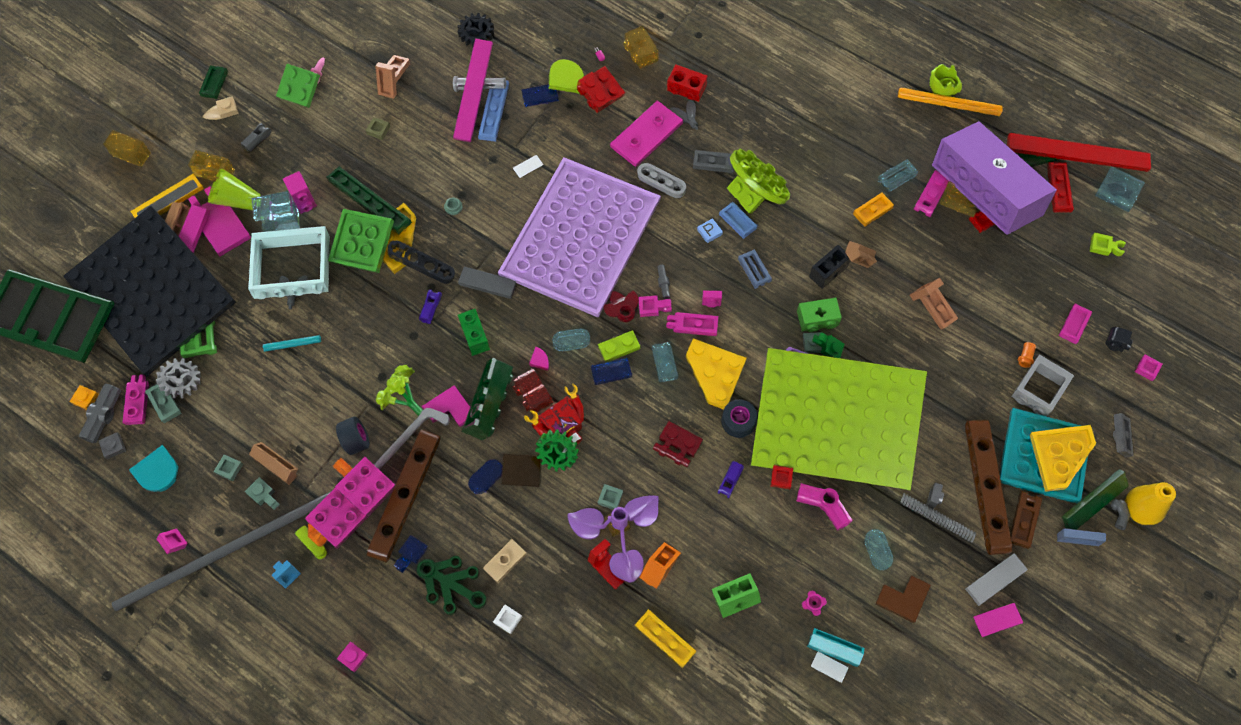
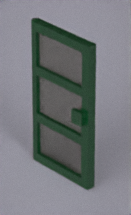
(51, 315)

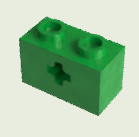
(473, 332)

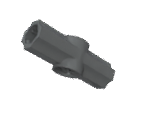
(100, 413)

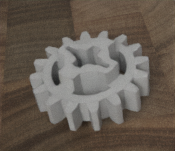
(178, 378)

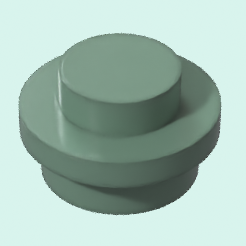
(453, 206)

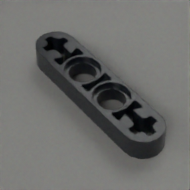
(422, 260)

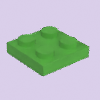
(298, 85)

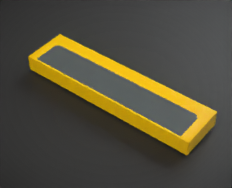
(176, 193)

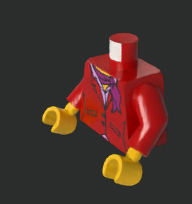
(565, 415)

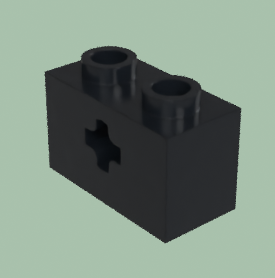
(829, 266)

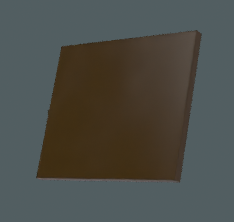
(520, 470)

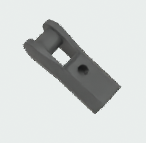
(258, 135)

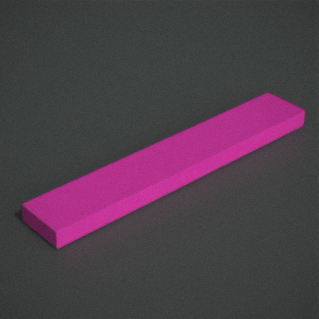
(473, 90)

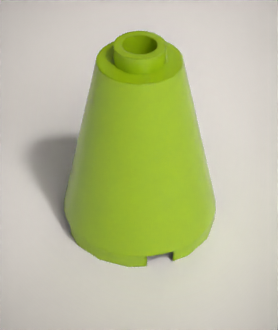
(231, 192)

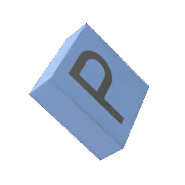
(709, 230)

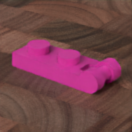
(931, 194)

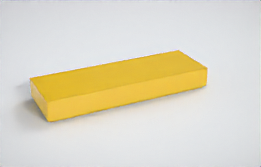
(665, 638)

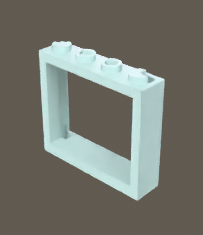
(282, 239)

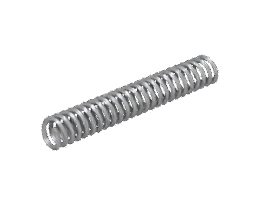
(923, 507)

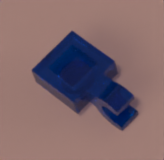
(411, 552)

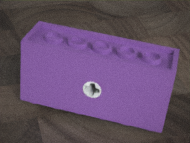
(993, 177)

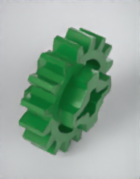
(556, 450)

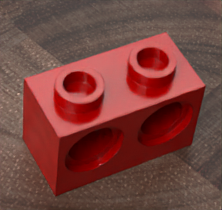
(686, 83)

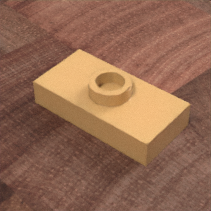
(504, 561)

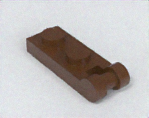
(1025, 519)

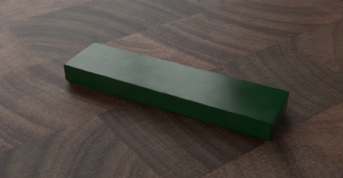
(1095, 500)

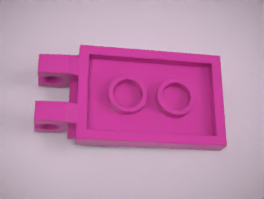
(222, 226)

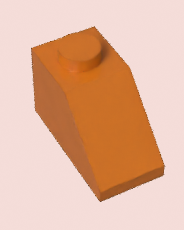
(659, 565)

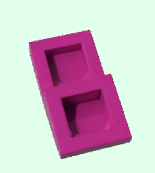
(998, 620)

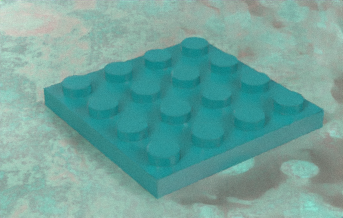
(1019, 462)

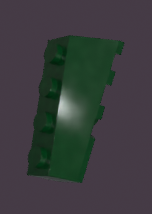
(487, 399)

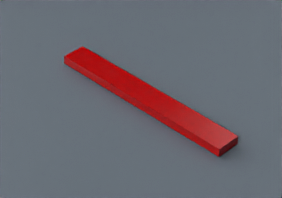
(1079, 152)

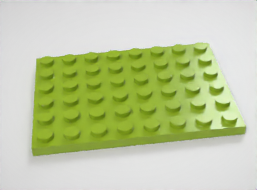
(839, 418)

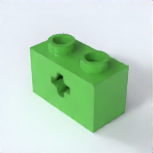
(819, 314)
(736, 595)

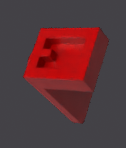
(600, 560)

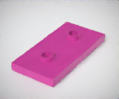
(646, 133)

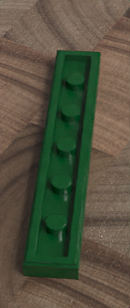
(367, 198)

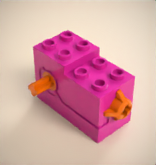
(348, 502)

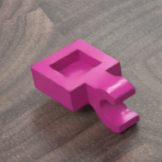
(651, 306)

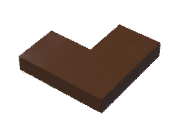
(907, 603)

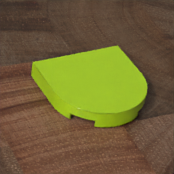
(565, 76)

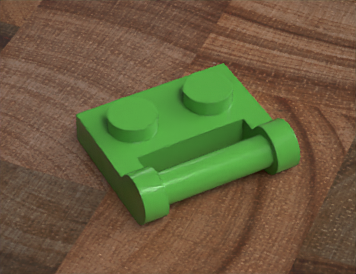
(194, 346)

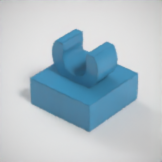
(285, 573)

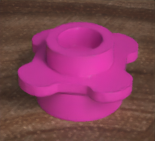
(820, 601)

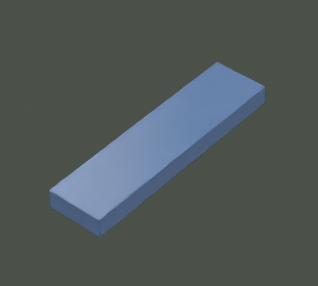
(493, 114)

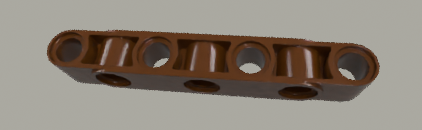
(990, 501)
(399, 508)

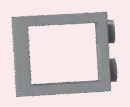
(1050, 371)

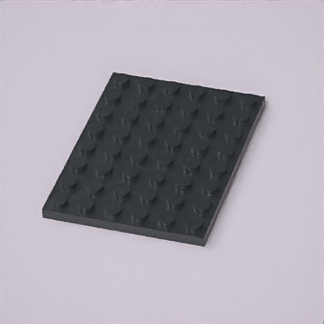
(156, 288)

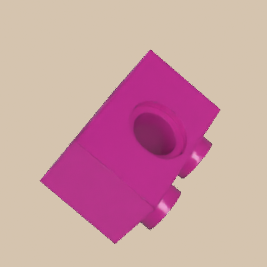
(299, 192)

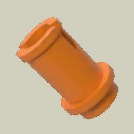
(1026, 357)

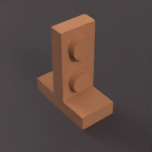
(389, 74)
(935, 303)

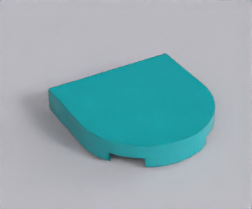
(156, 470)

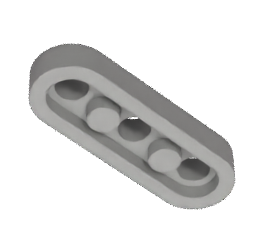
(657, 175)

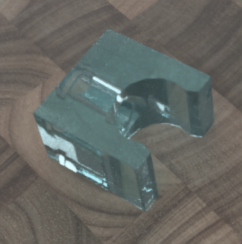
(276, 212)

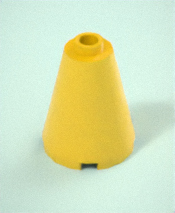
(1150, 502)

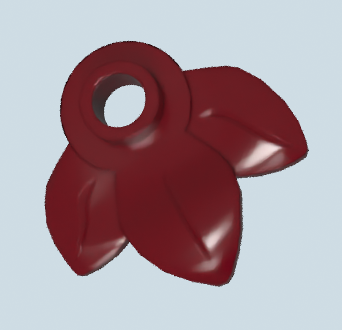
(621, 304)

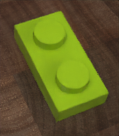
(619, 346)

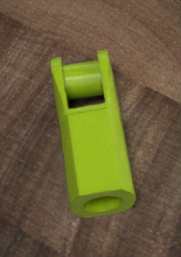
(318, 552)

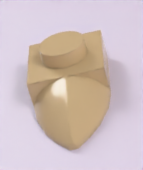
(223, 109)

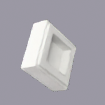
(507, 619)

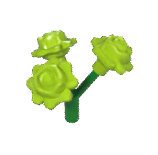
(396, 384)

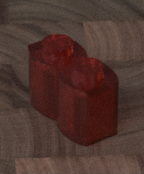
(532, 391)

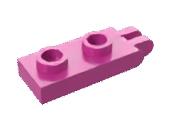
(693, 324)
(136, 400)

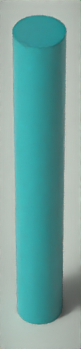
(292, 343)

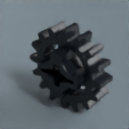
(475, 27)

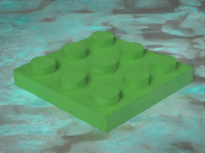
(361, 240)

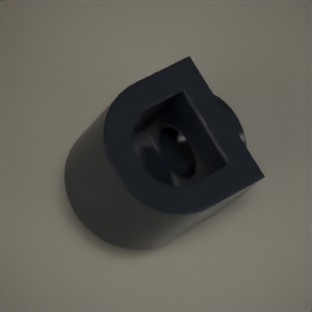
(1119, 339)

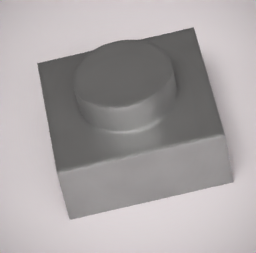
(112, 445)
(935, 496)

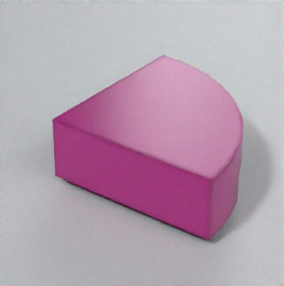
(539, 359)

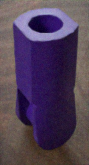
(429, 308)
(731, 477)

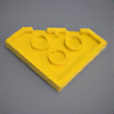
(405, 237)
(715, 371)
(1061, 454)

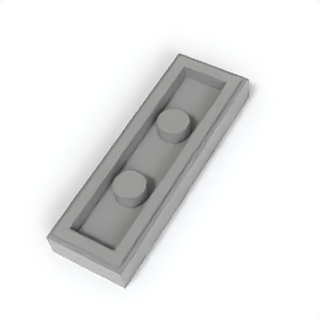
(996, 579)

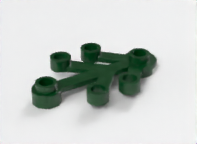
(448, 582)

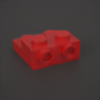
(600, 89)

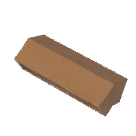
(177, 216)
(860, 254)
(274, 462)

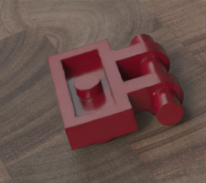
(680, 439)

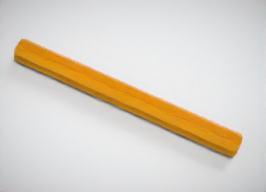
(949, 101)

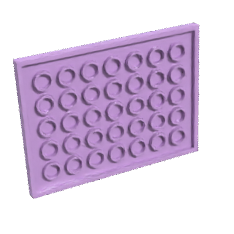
(580, 236)

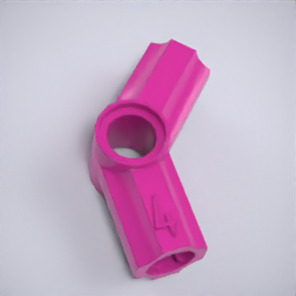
(835, 510)

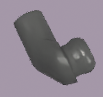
(1123, 512)

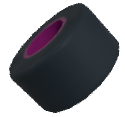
(735, 413)
(352, 435)

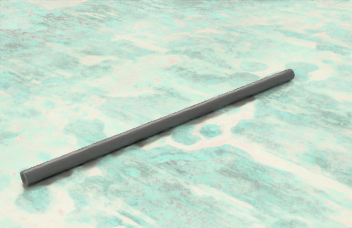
(216, 554)

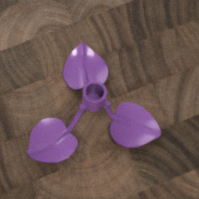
(589, 521)

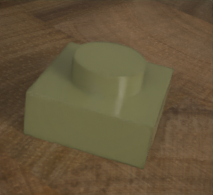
(378, 128)

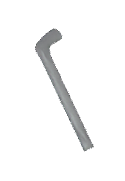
(425, 414)

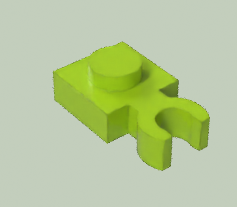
(1104, 245)

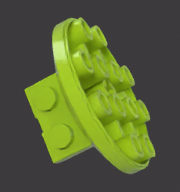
(756, 181)

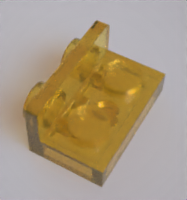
(957, 201)

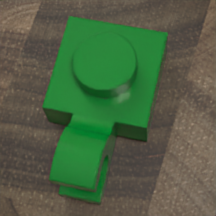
(830, 345)

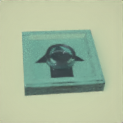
(1120, 189)

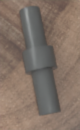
(663, 282)

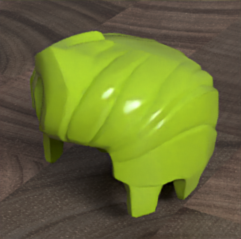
(945, 81)

